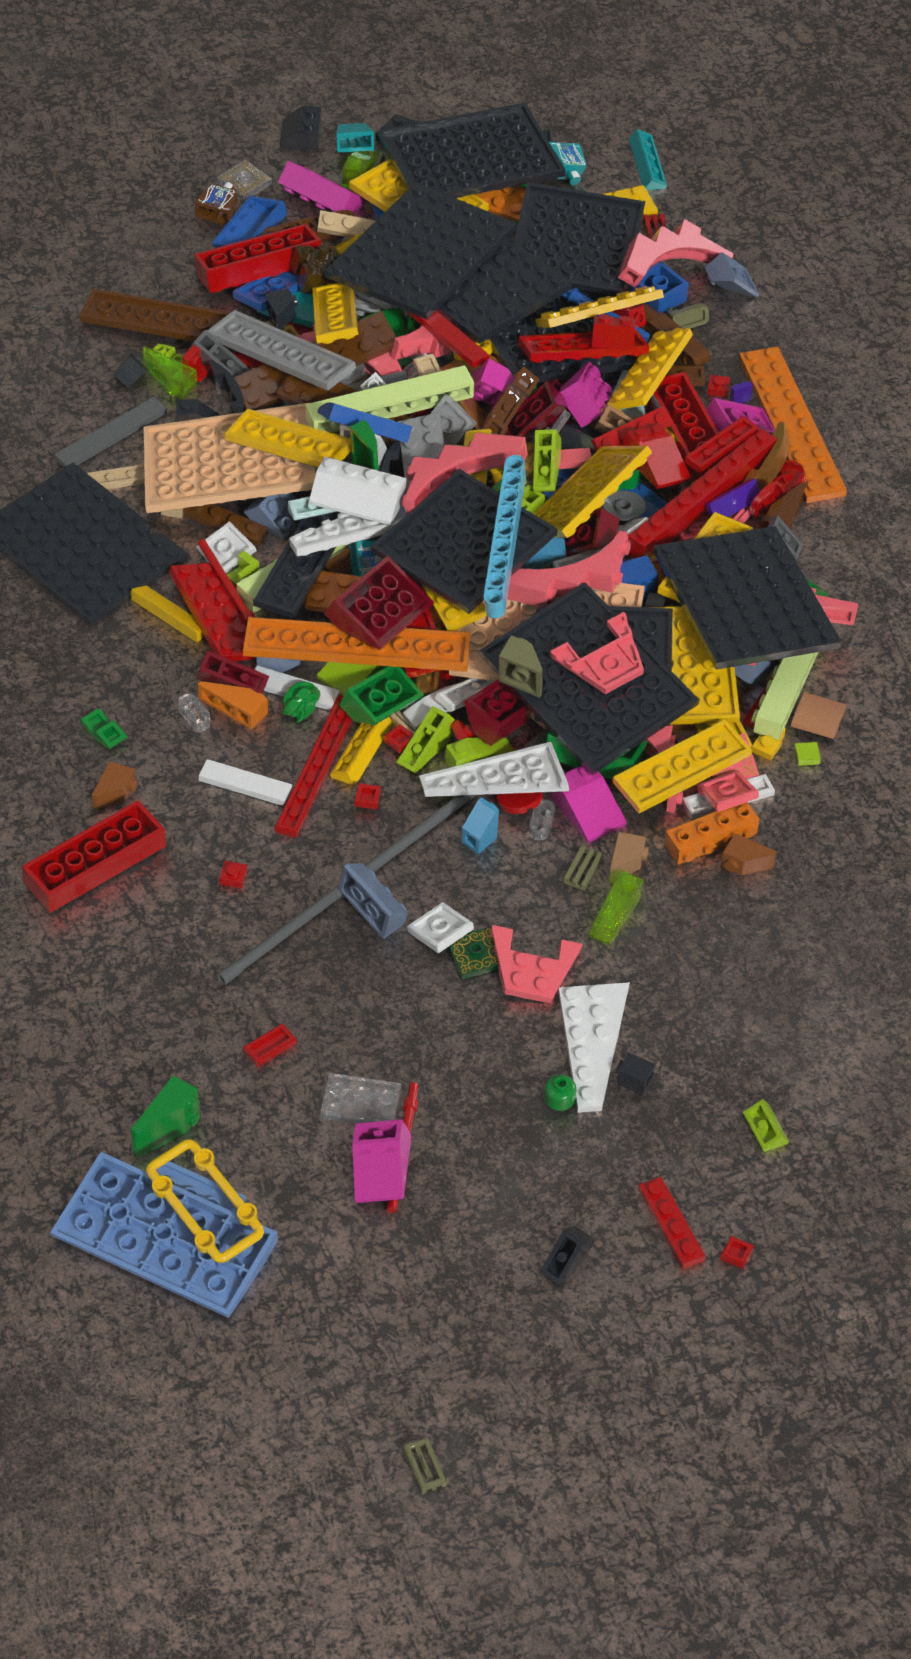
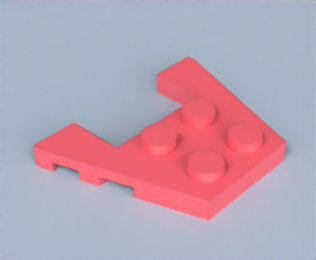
(609, 665)
(530, 974)

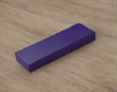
(734, 499)

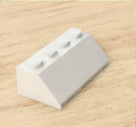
(358, 491)

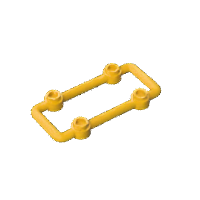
(205, 1239)

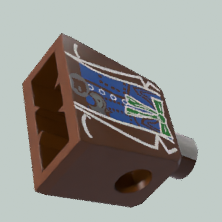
(217, 203)

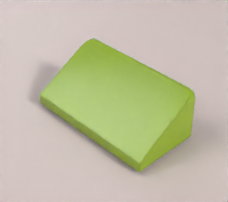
(765, 1126)

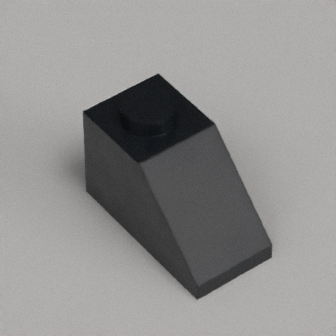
(281, 307)
(193, 409)
(567, 1254)

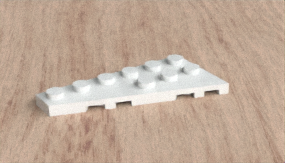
(339, 532)
(591, 1031)

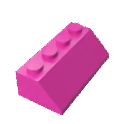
(319, 189)

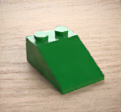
(166, 1117)

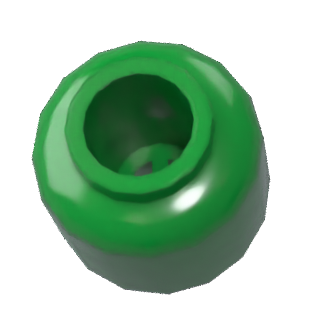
(560, 1092)

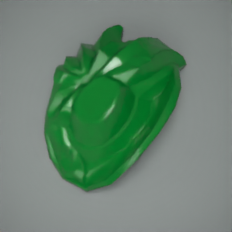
(300, 700)

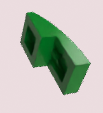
(103, 730)

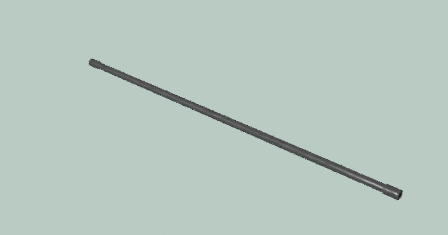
(236, 968)

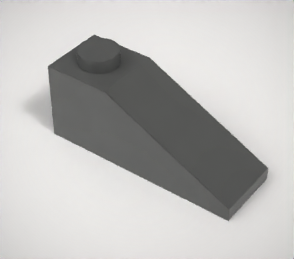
(213, 351)

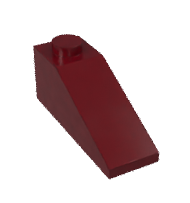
(228, 672)

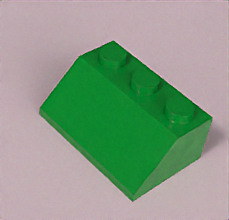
(380, 696)

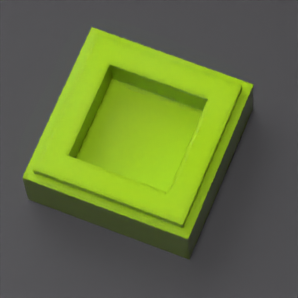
(807, 753)

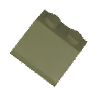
(520, 666)

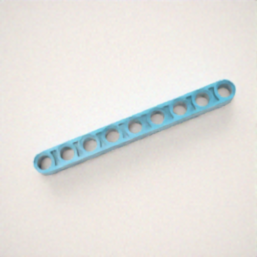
(504, 537)

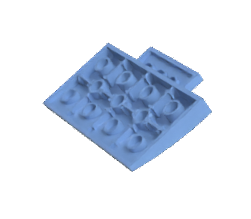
(134, 1229)

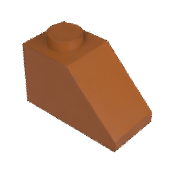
(114, 786)
(747, 856)

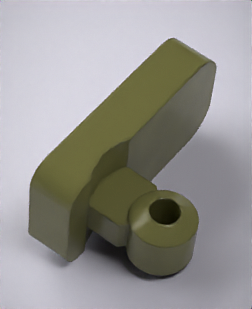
(690, 316)

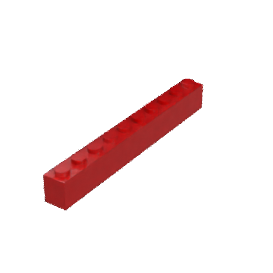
(690, 503)

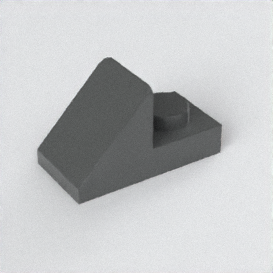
(788, 536)

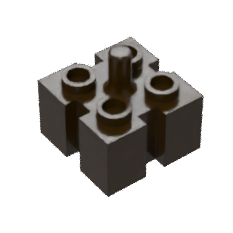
(311, 264)

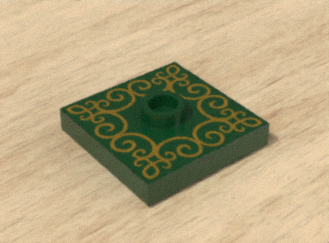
(474, 954)

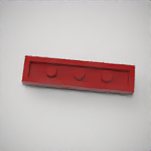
(617, 436)
(721, 444)
(671, 1223)

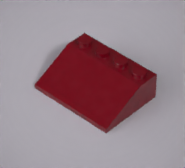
(379, 605)

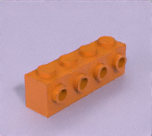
(710, 832)

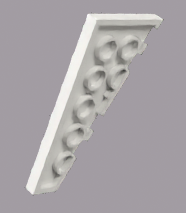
(513, 772)

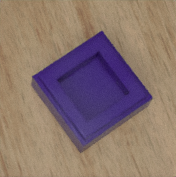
(741, 392)

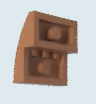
(818, 715)

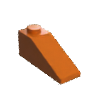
(234, 701)

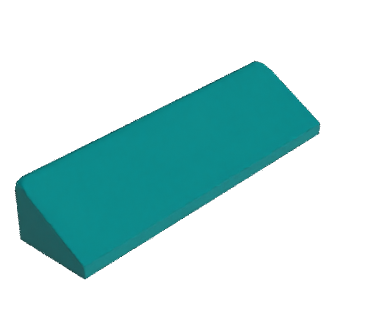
(647, 160)

